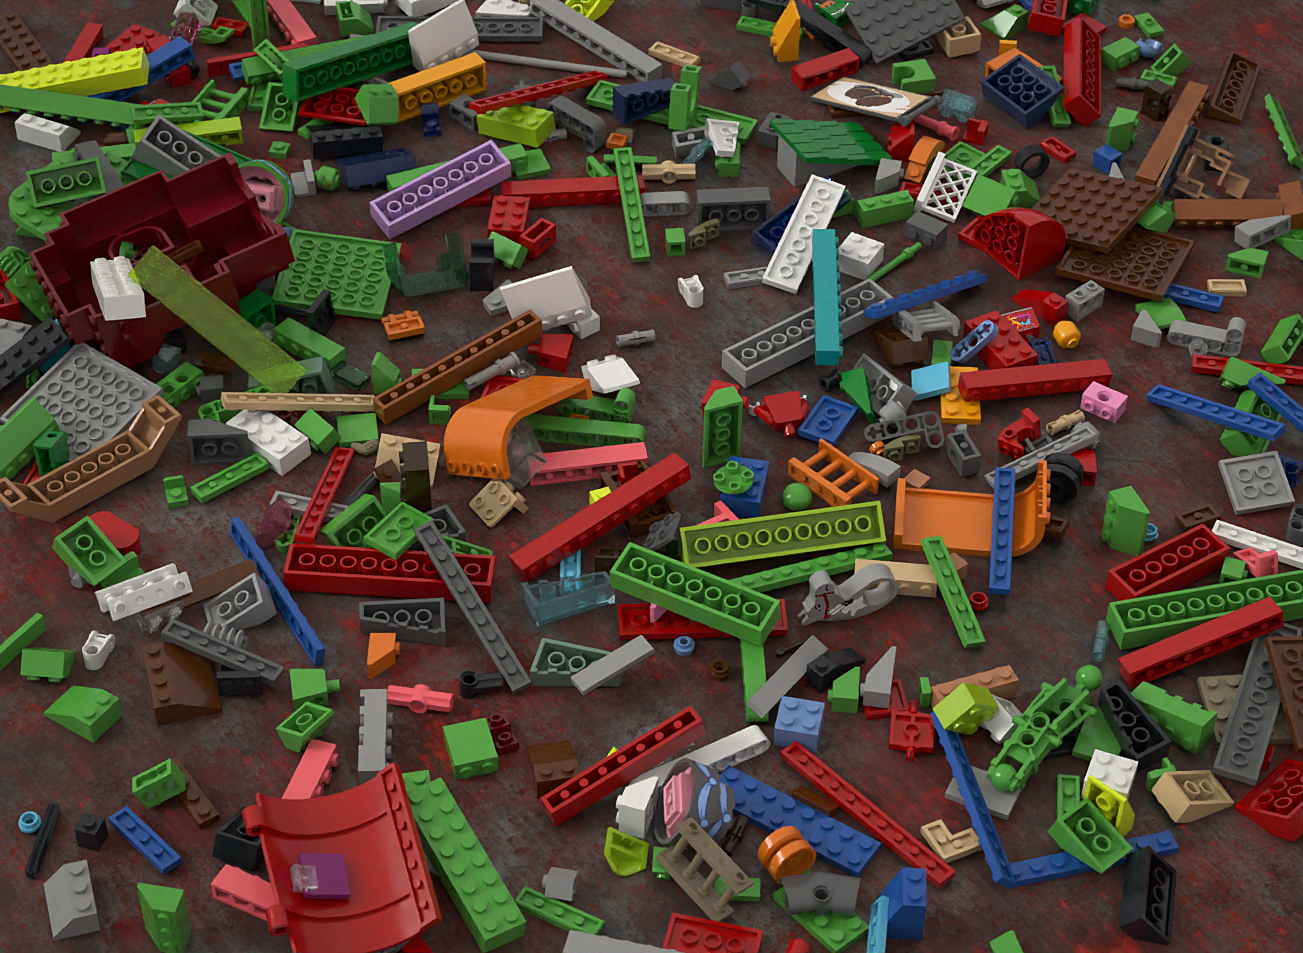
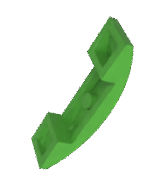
(211, 36)

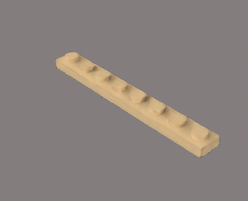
(294, 401)

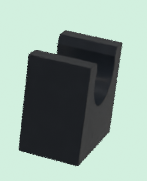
(482, 265)

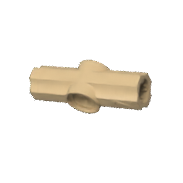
(669, 172)

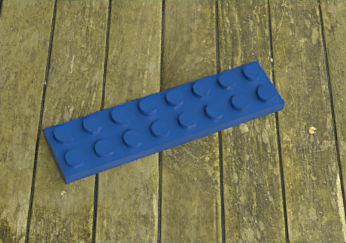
(772, 810)

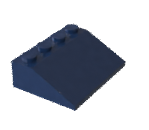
(1021, 90)
(375, 166)

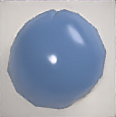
(1149, 48)

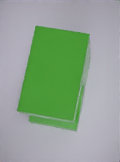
(914, 76)

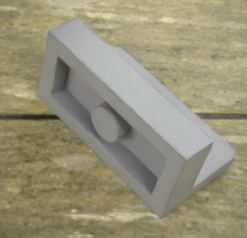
(304, 181)

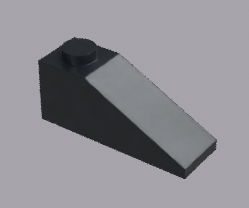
(830, 666)

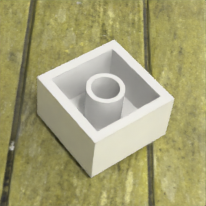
(860, 256)
(1113, 771)

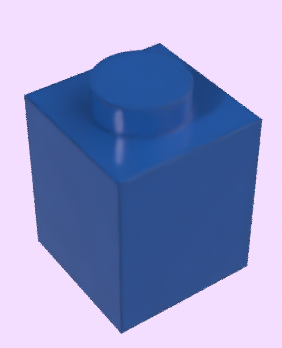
(1105, 157)

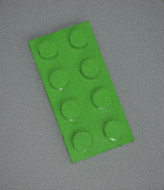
(833, 929)

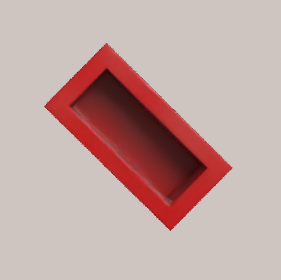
(538, 238)

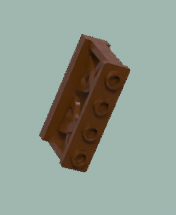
(636, 524)

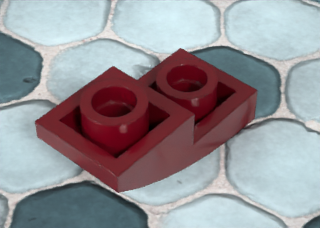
(501, 733)

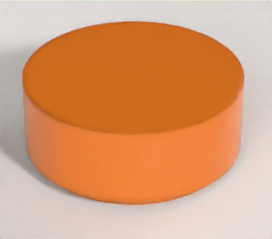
(1126, 21)

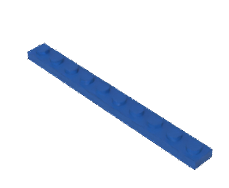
(280, 595)
(975, 806)

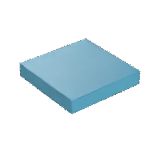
(931, 380)

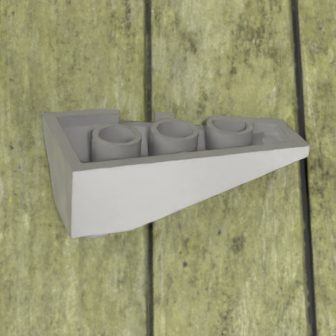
(884, 385)

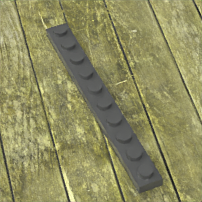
(473, 608)

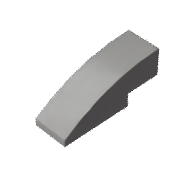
(883, 468)

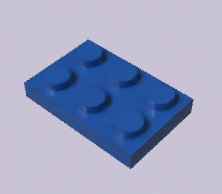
(828, 420)

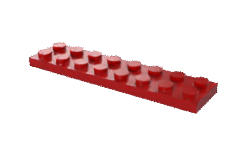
(635, 621)

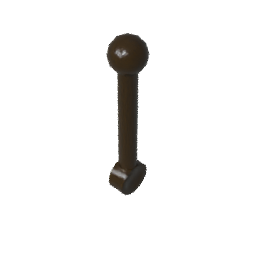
(780, 652)

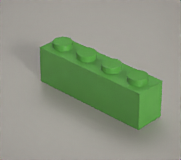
(307, 343)

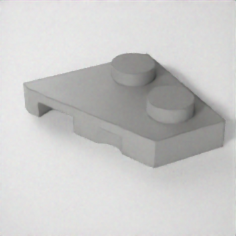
(494, 302)

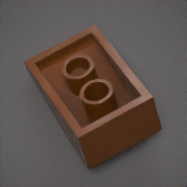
(898, 347)
(552, 765)

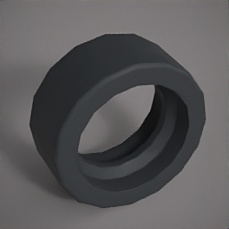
(1026, 154)

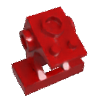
(1025, 427)

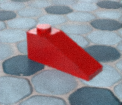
(1045, 305)

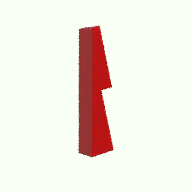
(86, 41)

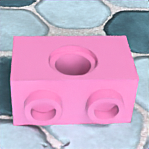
(1104, 402)

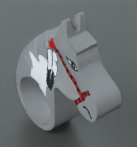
(849, 599)

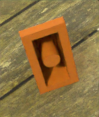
(381, 653)

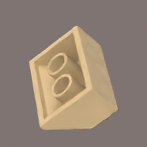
(391, 445)

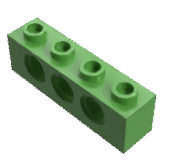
(180, 384)

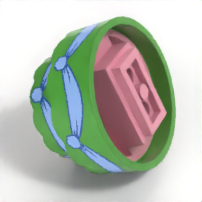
(271, 182)

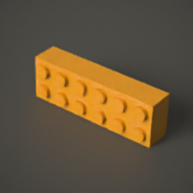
(440, 84)

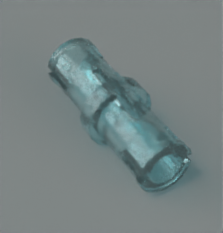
(698, 151)
(1100, 640)

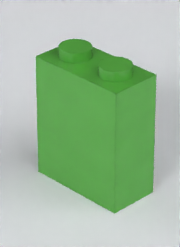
(989, 196)
(470, 748)

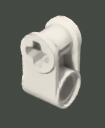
(692, 291)
(97, 649)

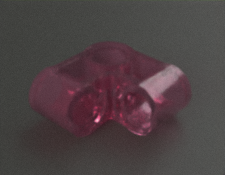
(275, 523)

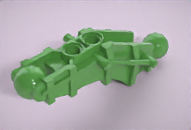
(1043, 708)

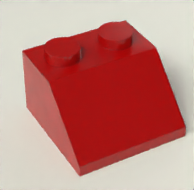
(901, 141)

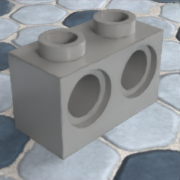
(1084, 300)

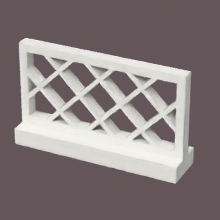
(930, 186)

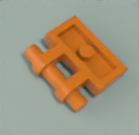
(403, 325)

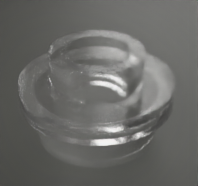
(1193, 344)

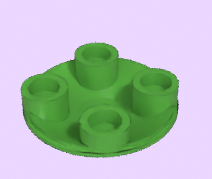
(733, 478)

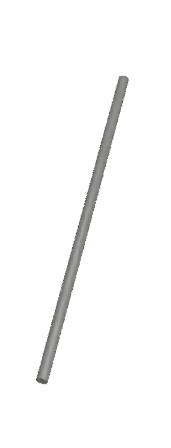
(580, 68)

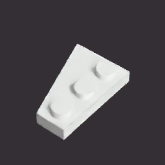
(503, 8)
(723, 136)

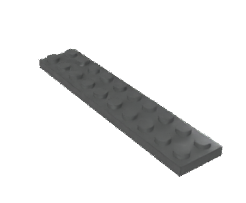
(488, 28)
(1251, 715)

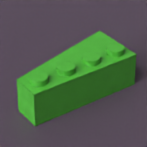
(1179, 720)

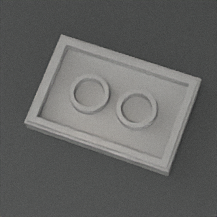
(998, 802)

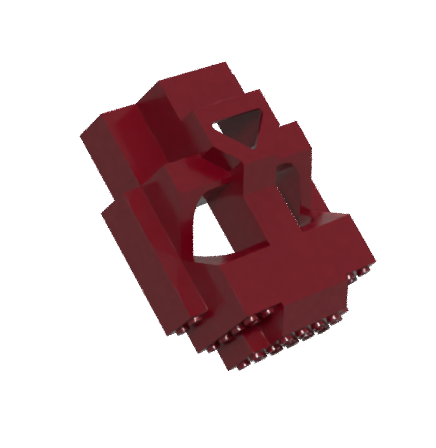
(170, 213)

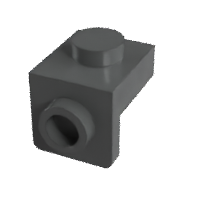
(1037, 444)

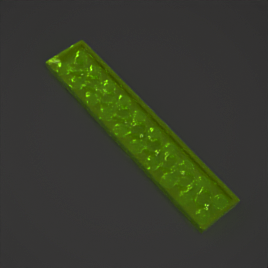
(216, 322)

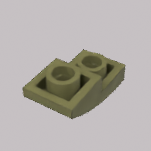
(703, 232)
(904, 445)

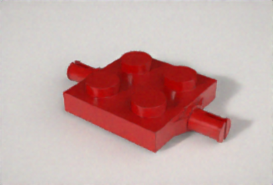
(911, 732)

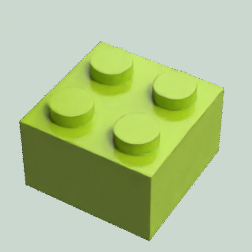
(966, 708)

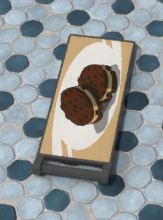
(875, 100)

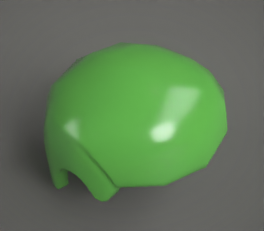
(797, 497)

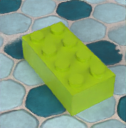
(518, 124)

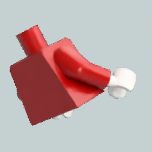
(782, 411)

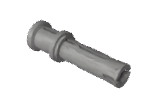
(499, 367)

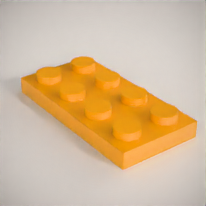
(952, 405)

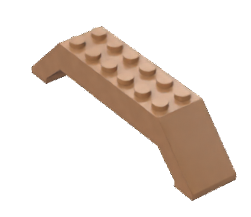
(96, 470)

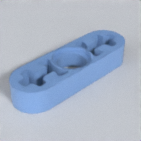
(982, 341)

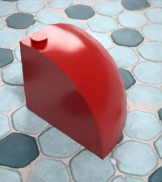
(1022, 240)

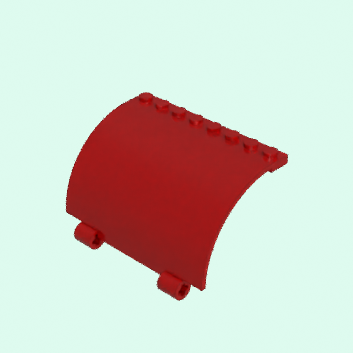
(383, 861)

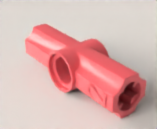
(420, 698)

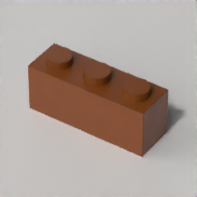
(1292, 202)

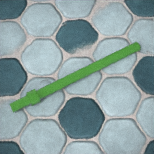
(906, 254)

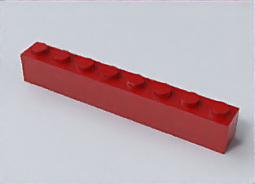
(569, 191)
(1033, 380)
(1201, 642)
(623, 766)

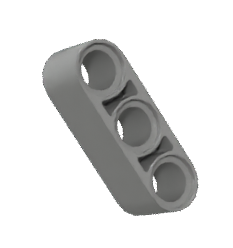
(665, 203)

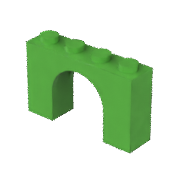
(684, 98)

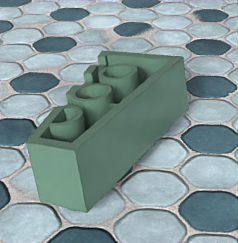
(560, 660)

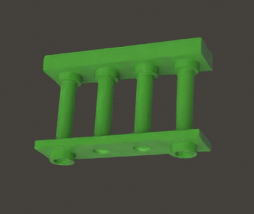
(232, 109)
(172, 112)

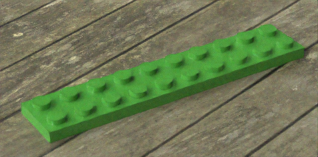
(602, 97)

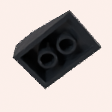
(237, 847)

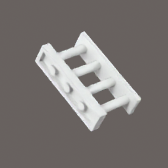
(143, 591)

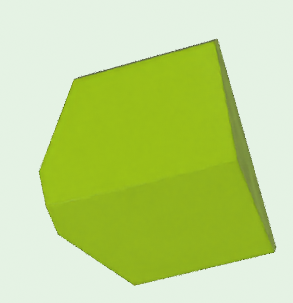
(625, 853)

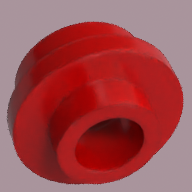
(978, 601)

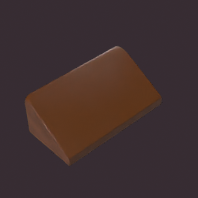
(815, 801)

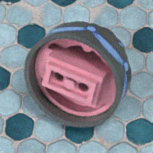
(693, 792)

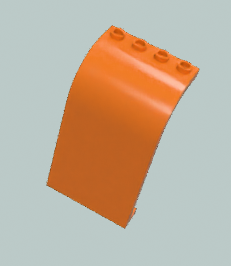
(480, 430)
(966, 517)

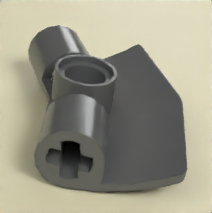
(820, 893)

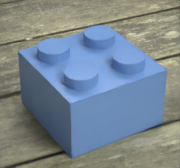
(800, 722)

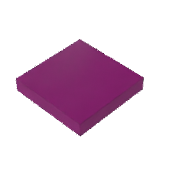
(330, 875)

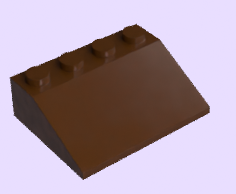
(179, 683)

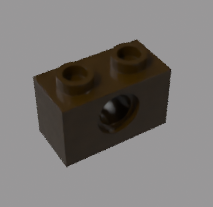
(1156, 100)

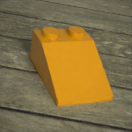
(786, 35)

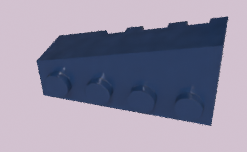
(641, 99)

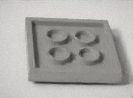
(1256, 482)

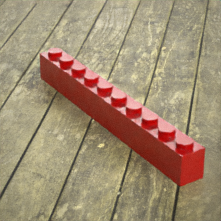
(600, 517)

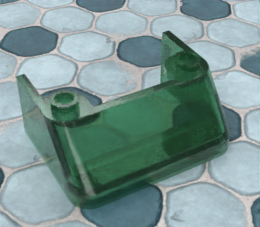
(451, 271)

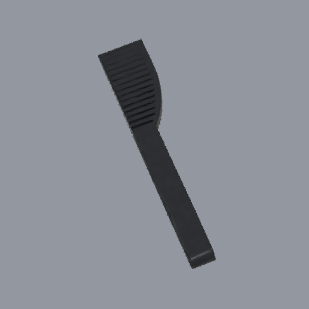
(821, 28)

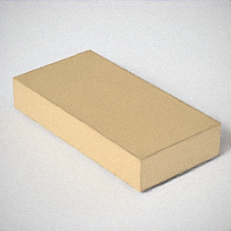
(1227, 287)

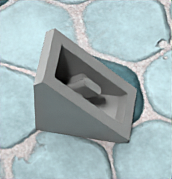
(1146, 331)

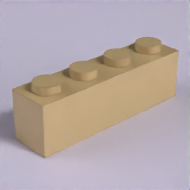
(910, 577)

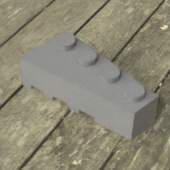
(374, 733)

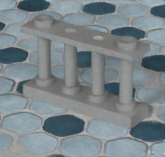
(917, 322)

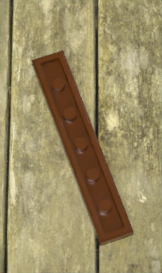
(210, 586)

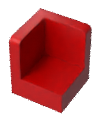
(976, 131)
(626, 472)

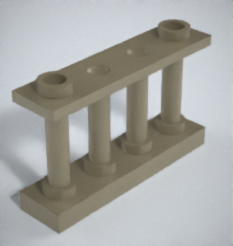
(692, 881)

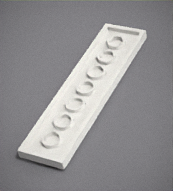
(795, 247)

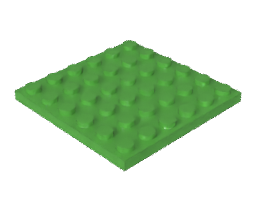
(344, 265)

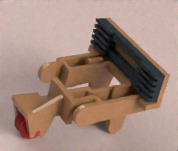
(1189, 142)

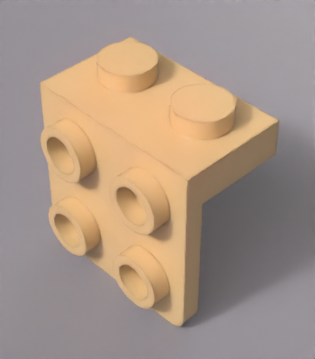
(496, 501)

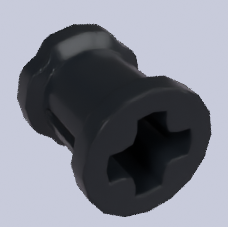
(830, 380)

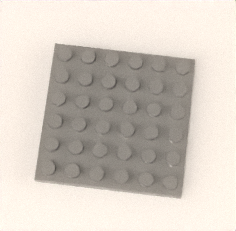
(89, 397)

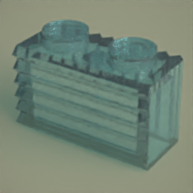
(958, 105)

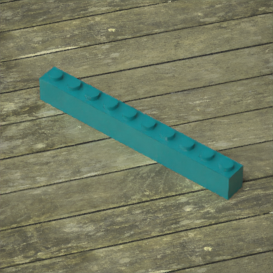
(826, 299)

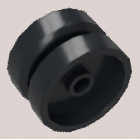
(1064, 477)

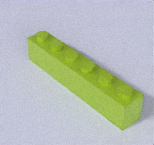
(219, 131)

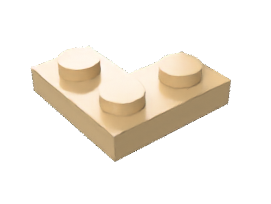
(949, 846)

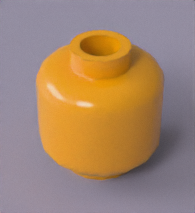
(1066, 334)

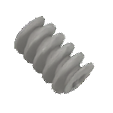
(224, 634)

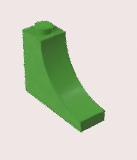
(271, 57)

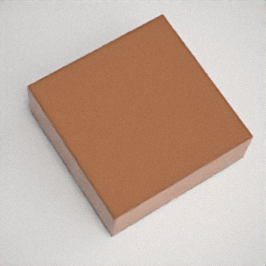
(917, 479)

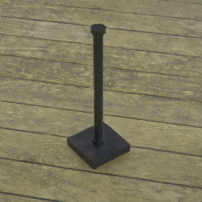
(320, 314)

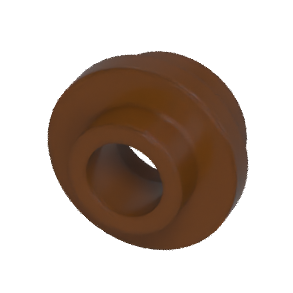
(719, 669)

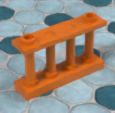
(823, 488)

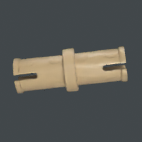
(1065, 422)

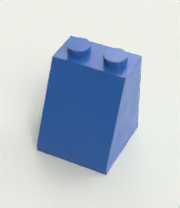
(906, 904)

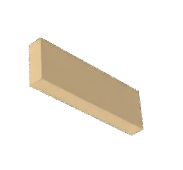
(673, 55)

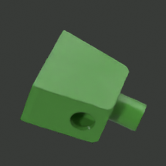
(311, 686)

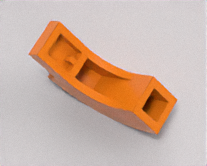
(921, 156)

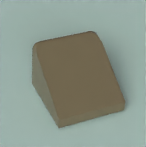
(626, 131)

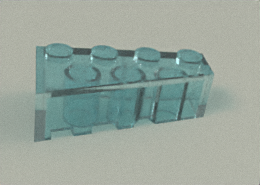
(567, 597)

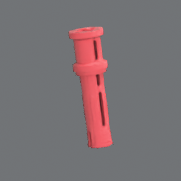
(942, 128)

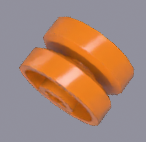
(786, 853)

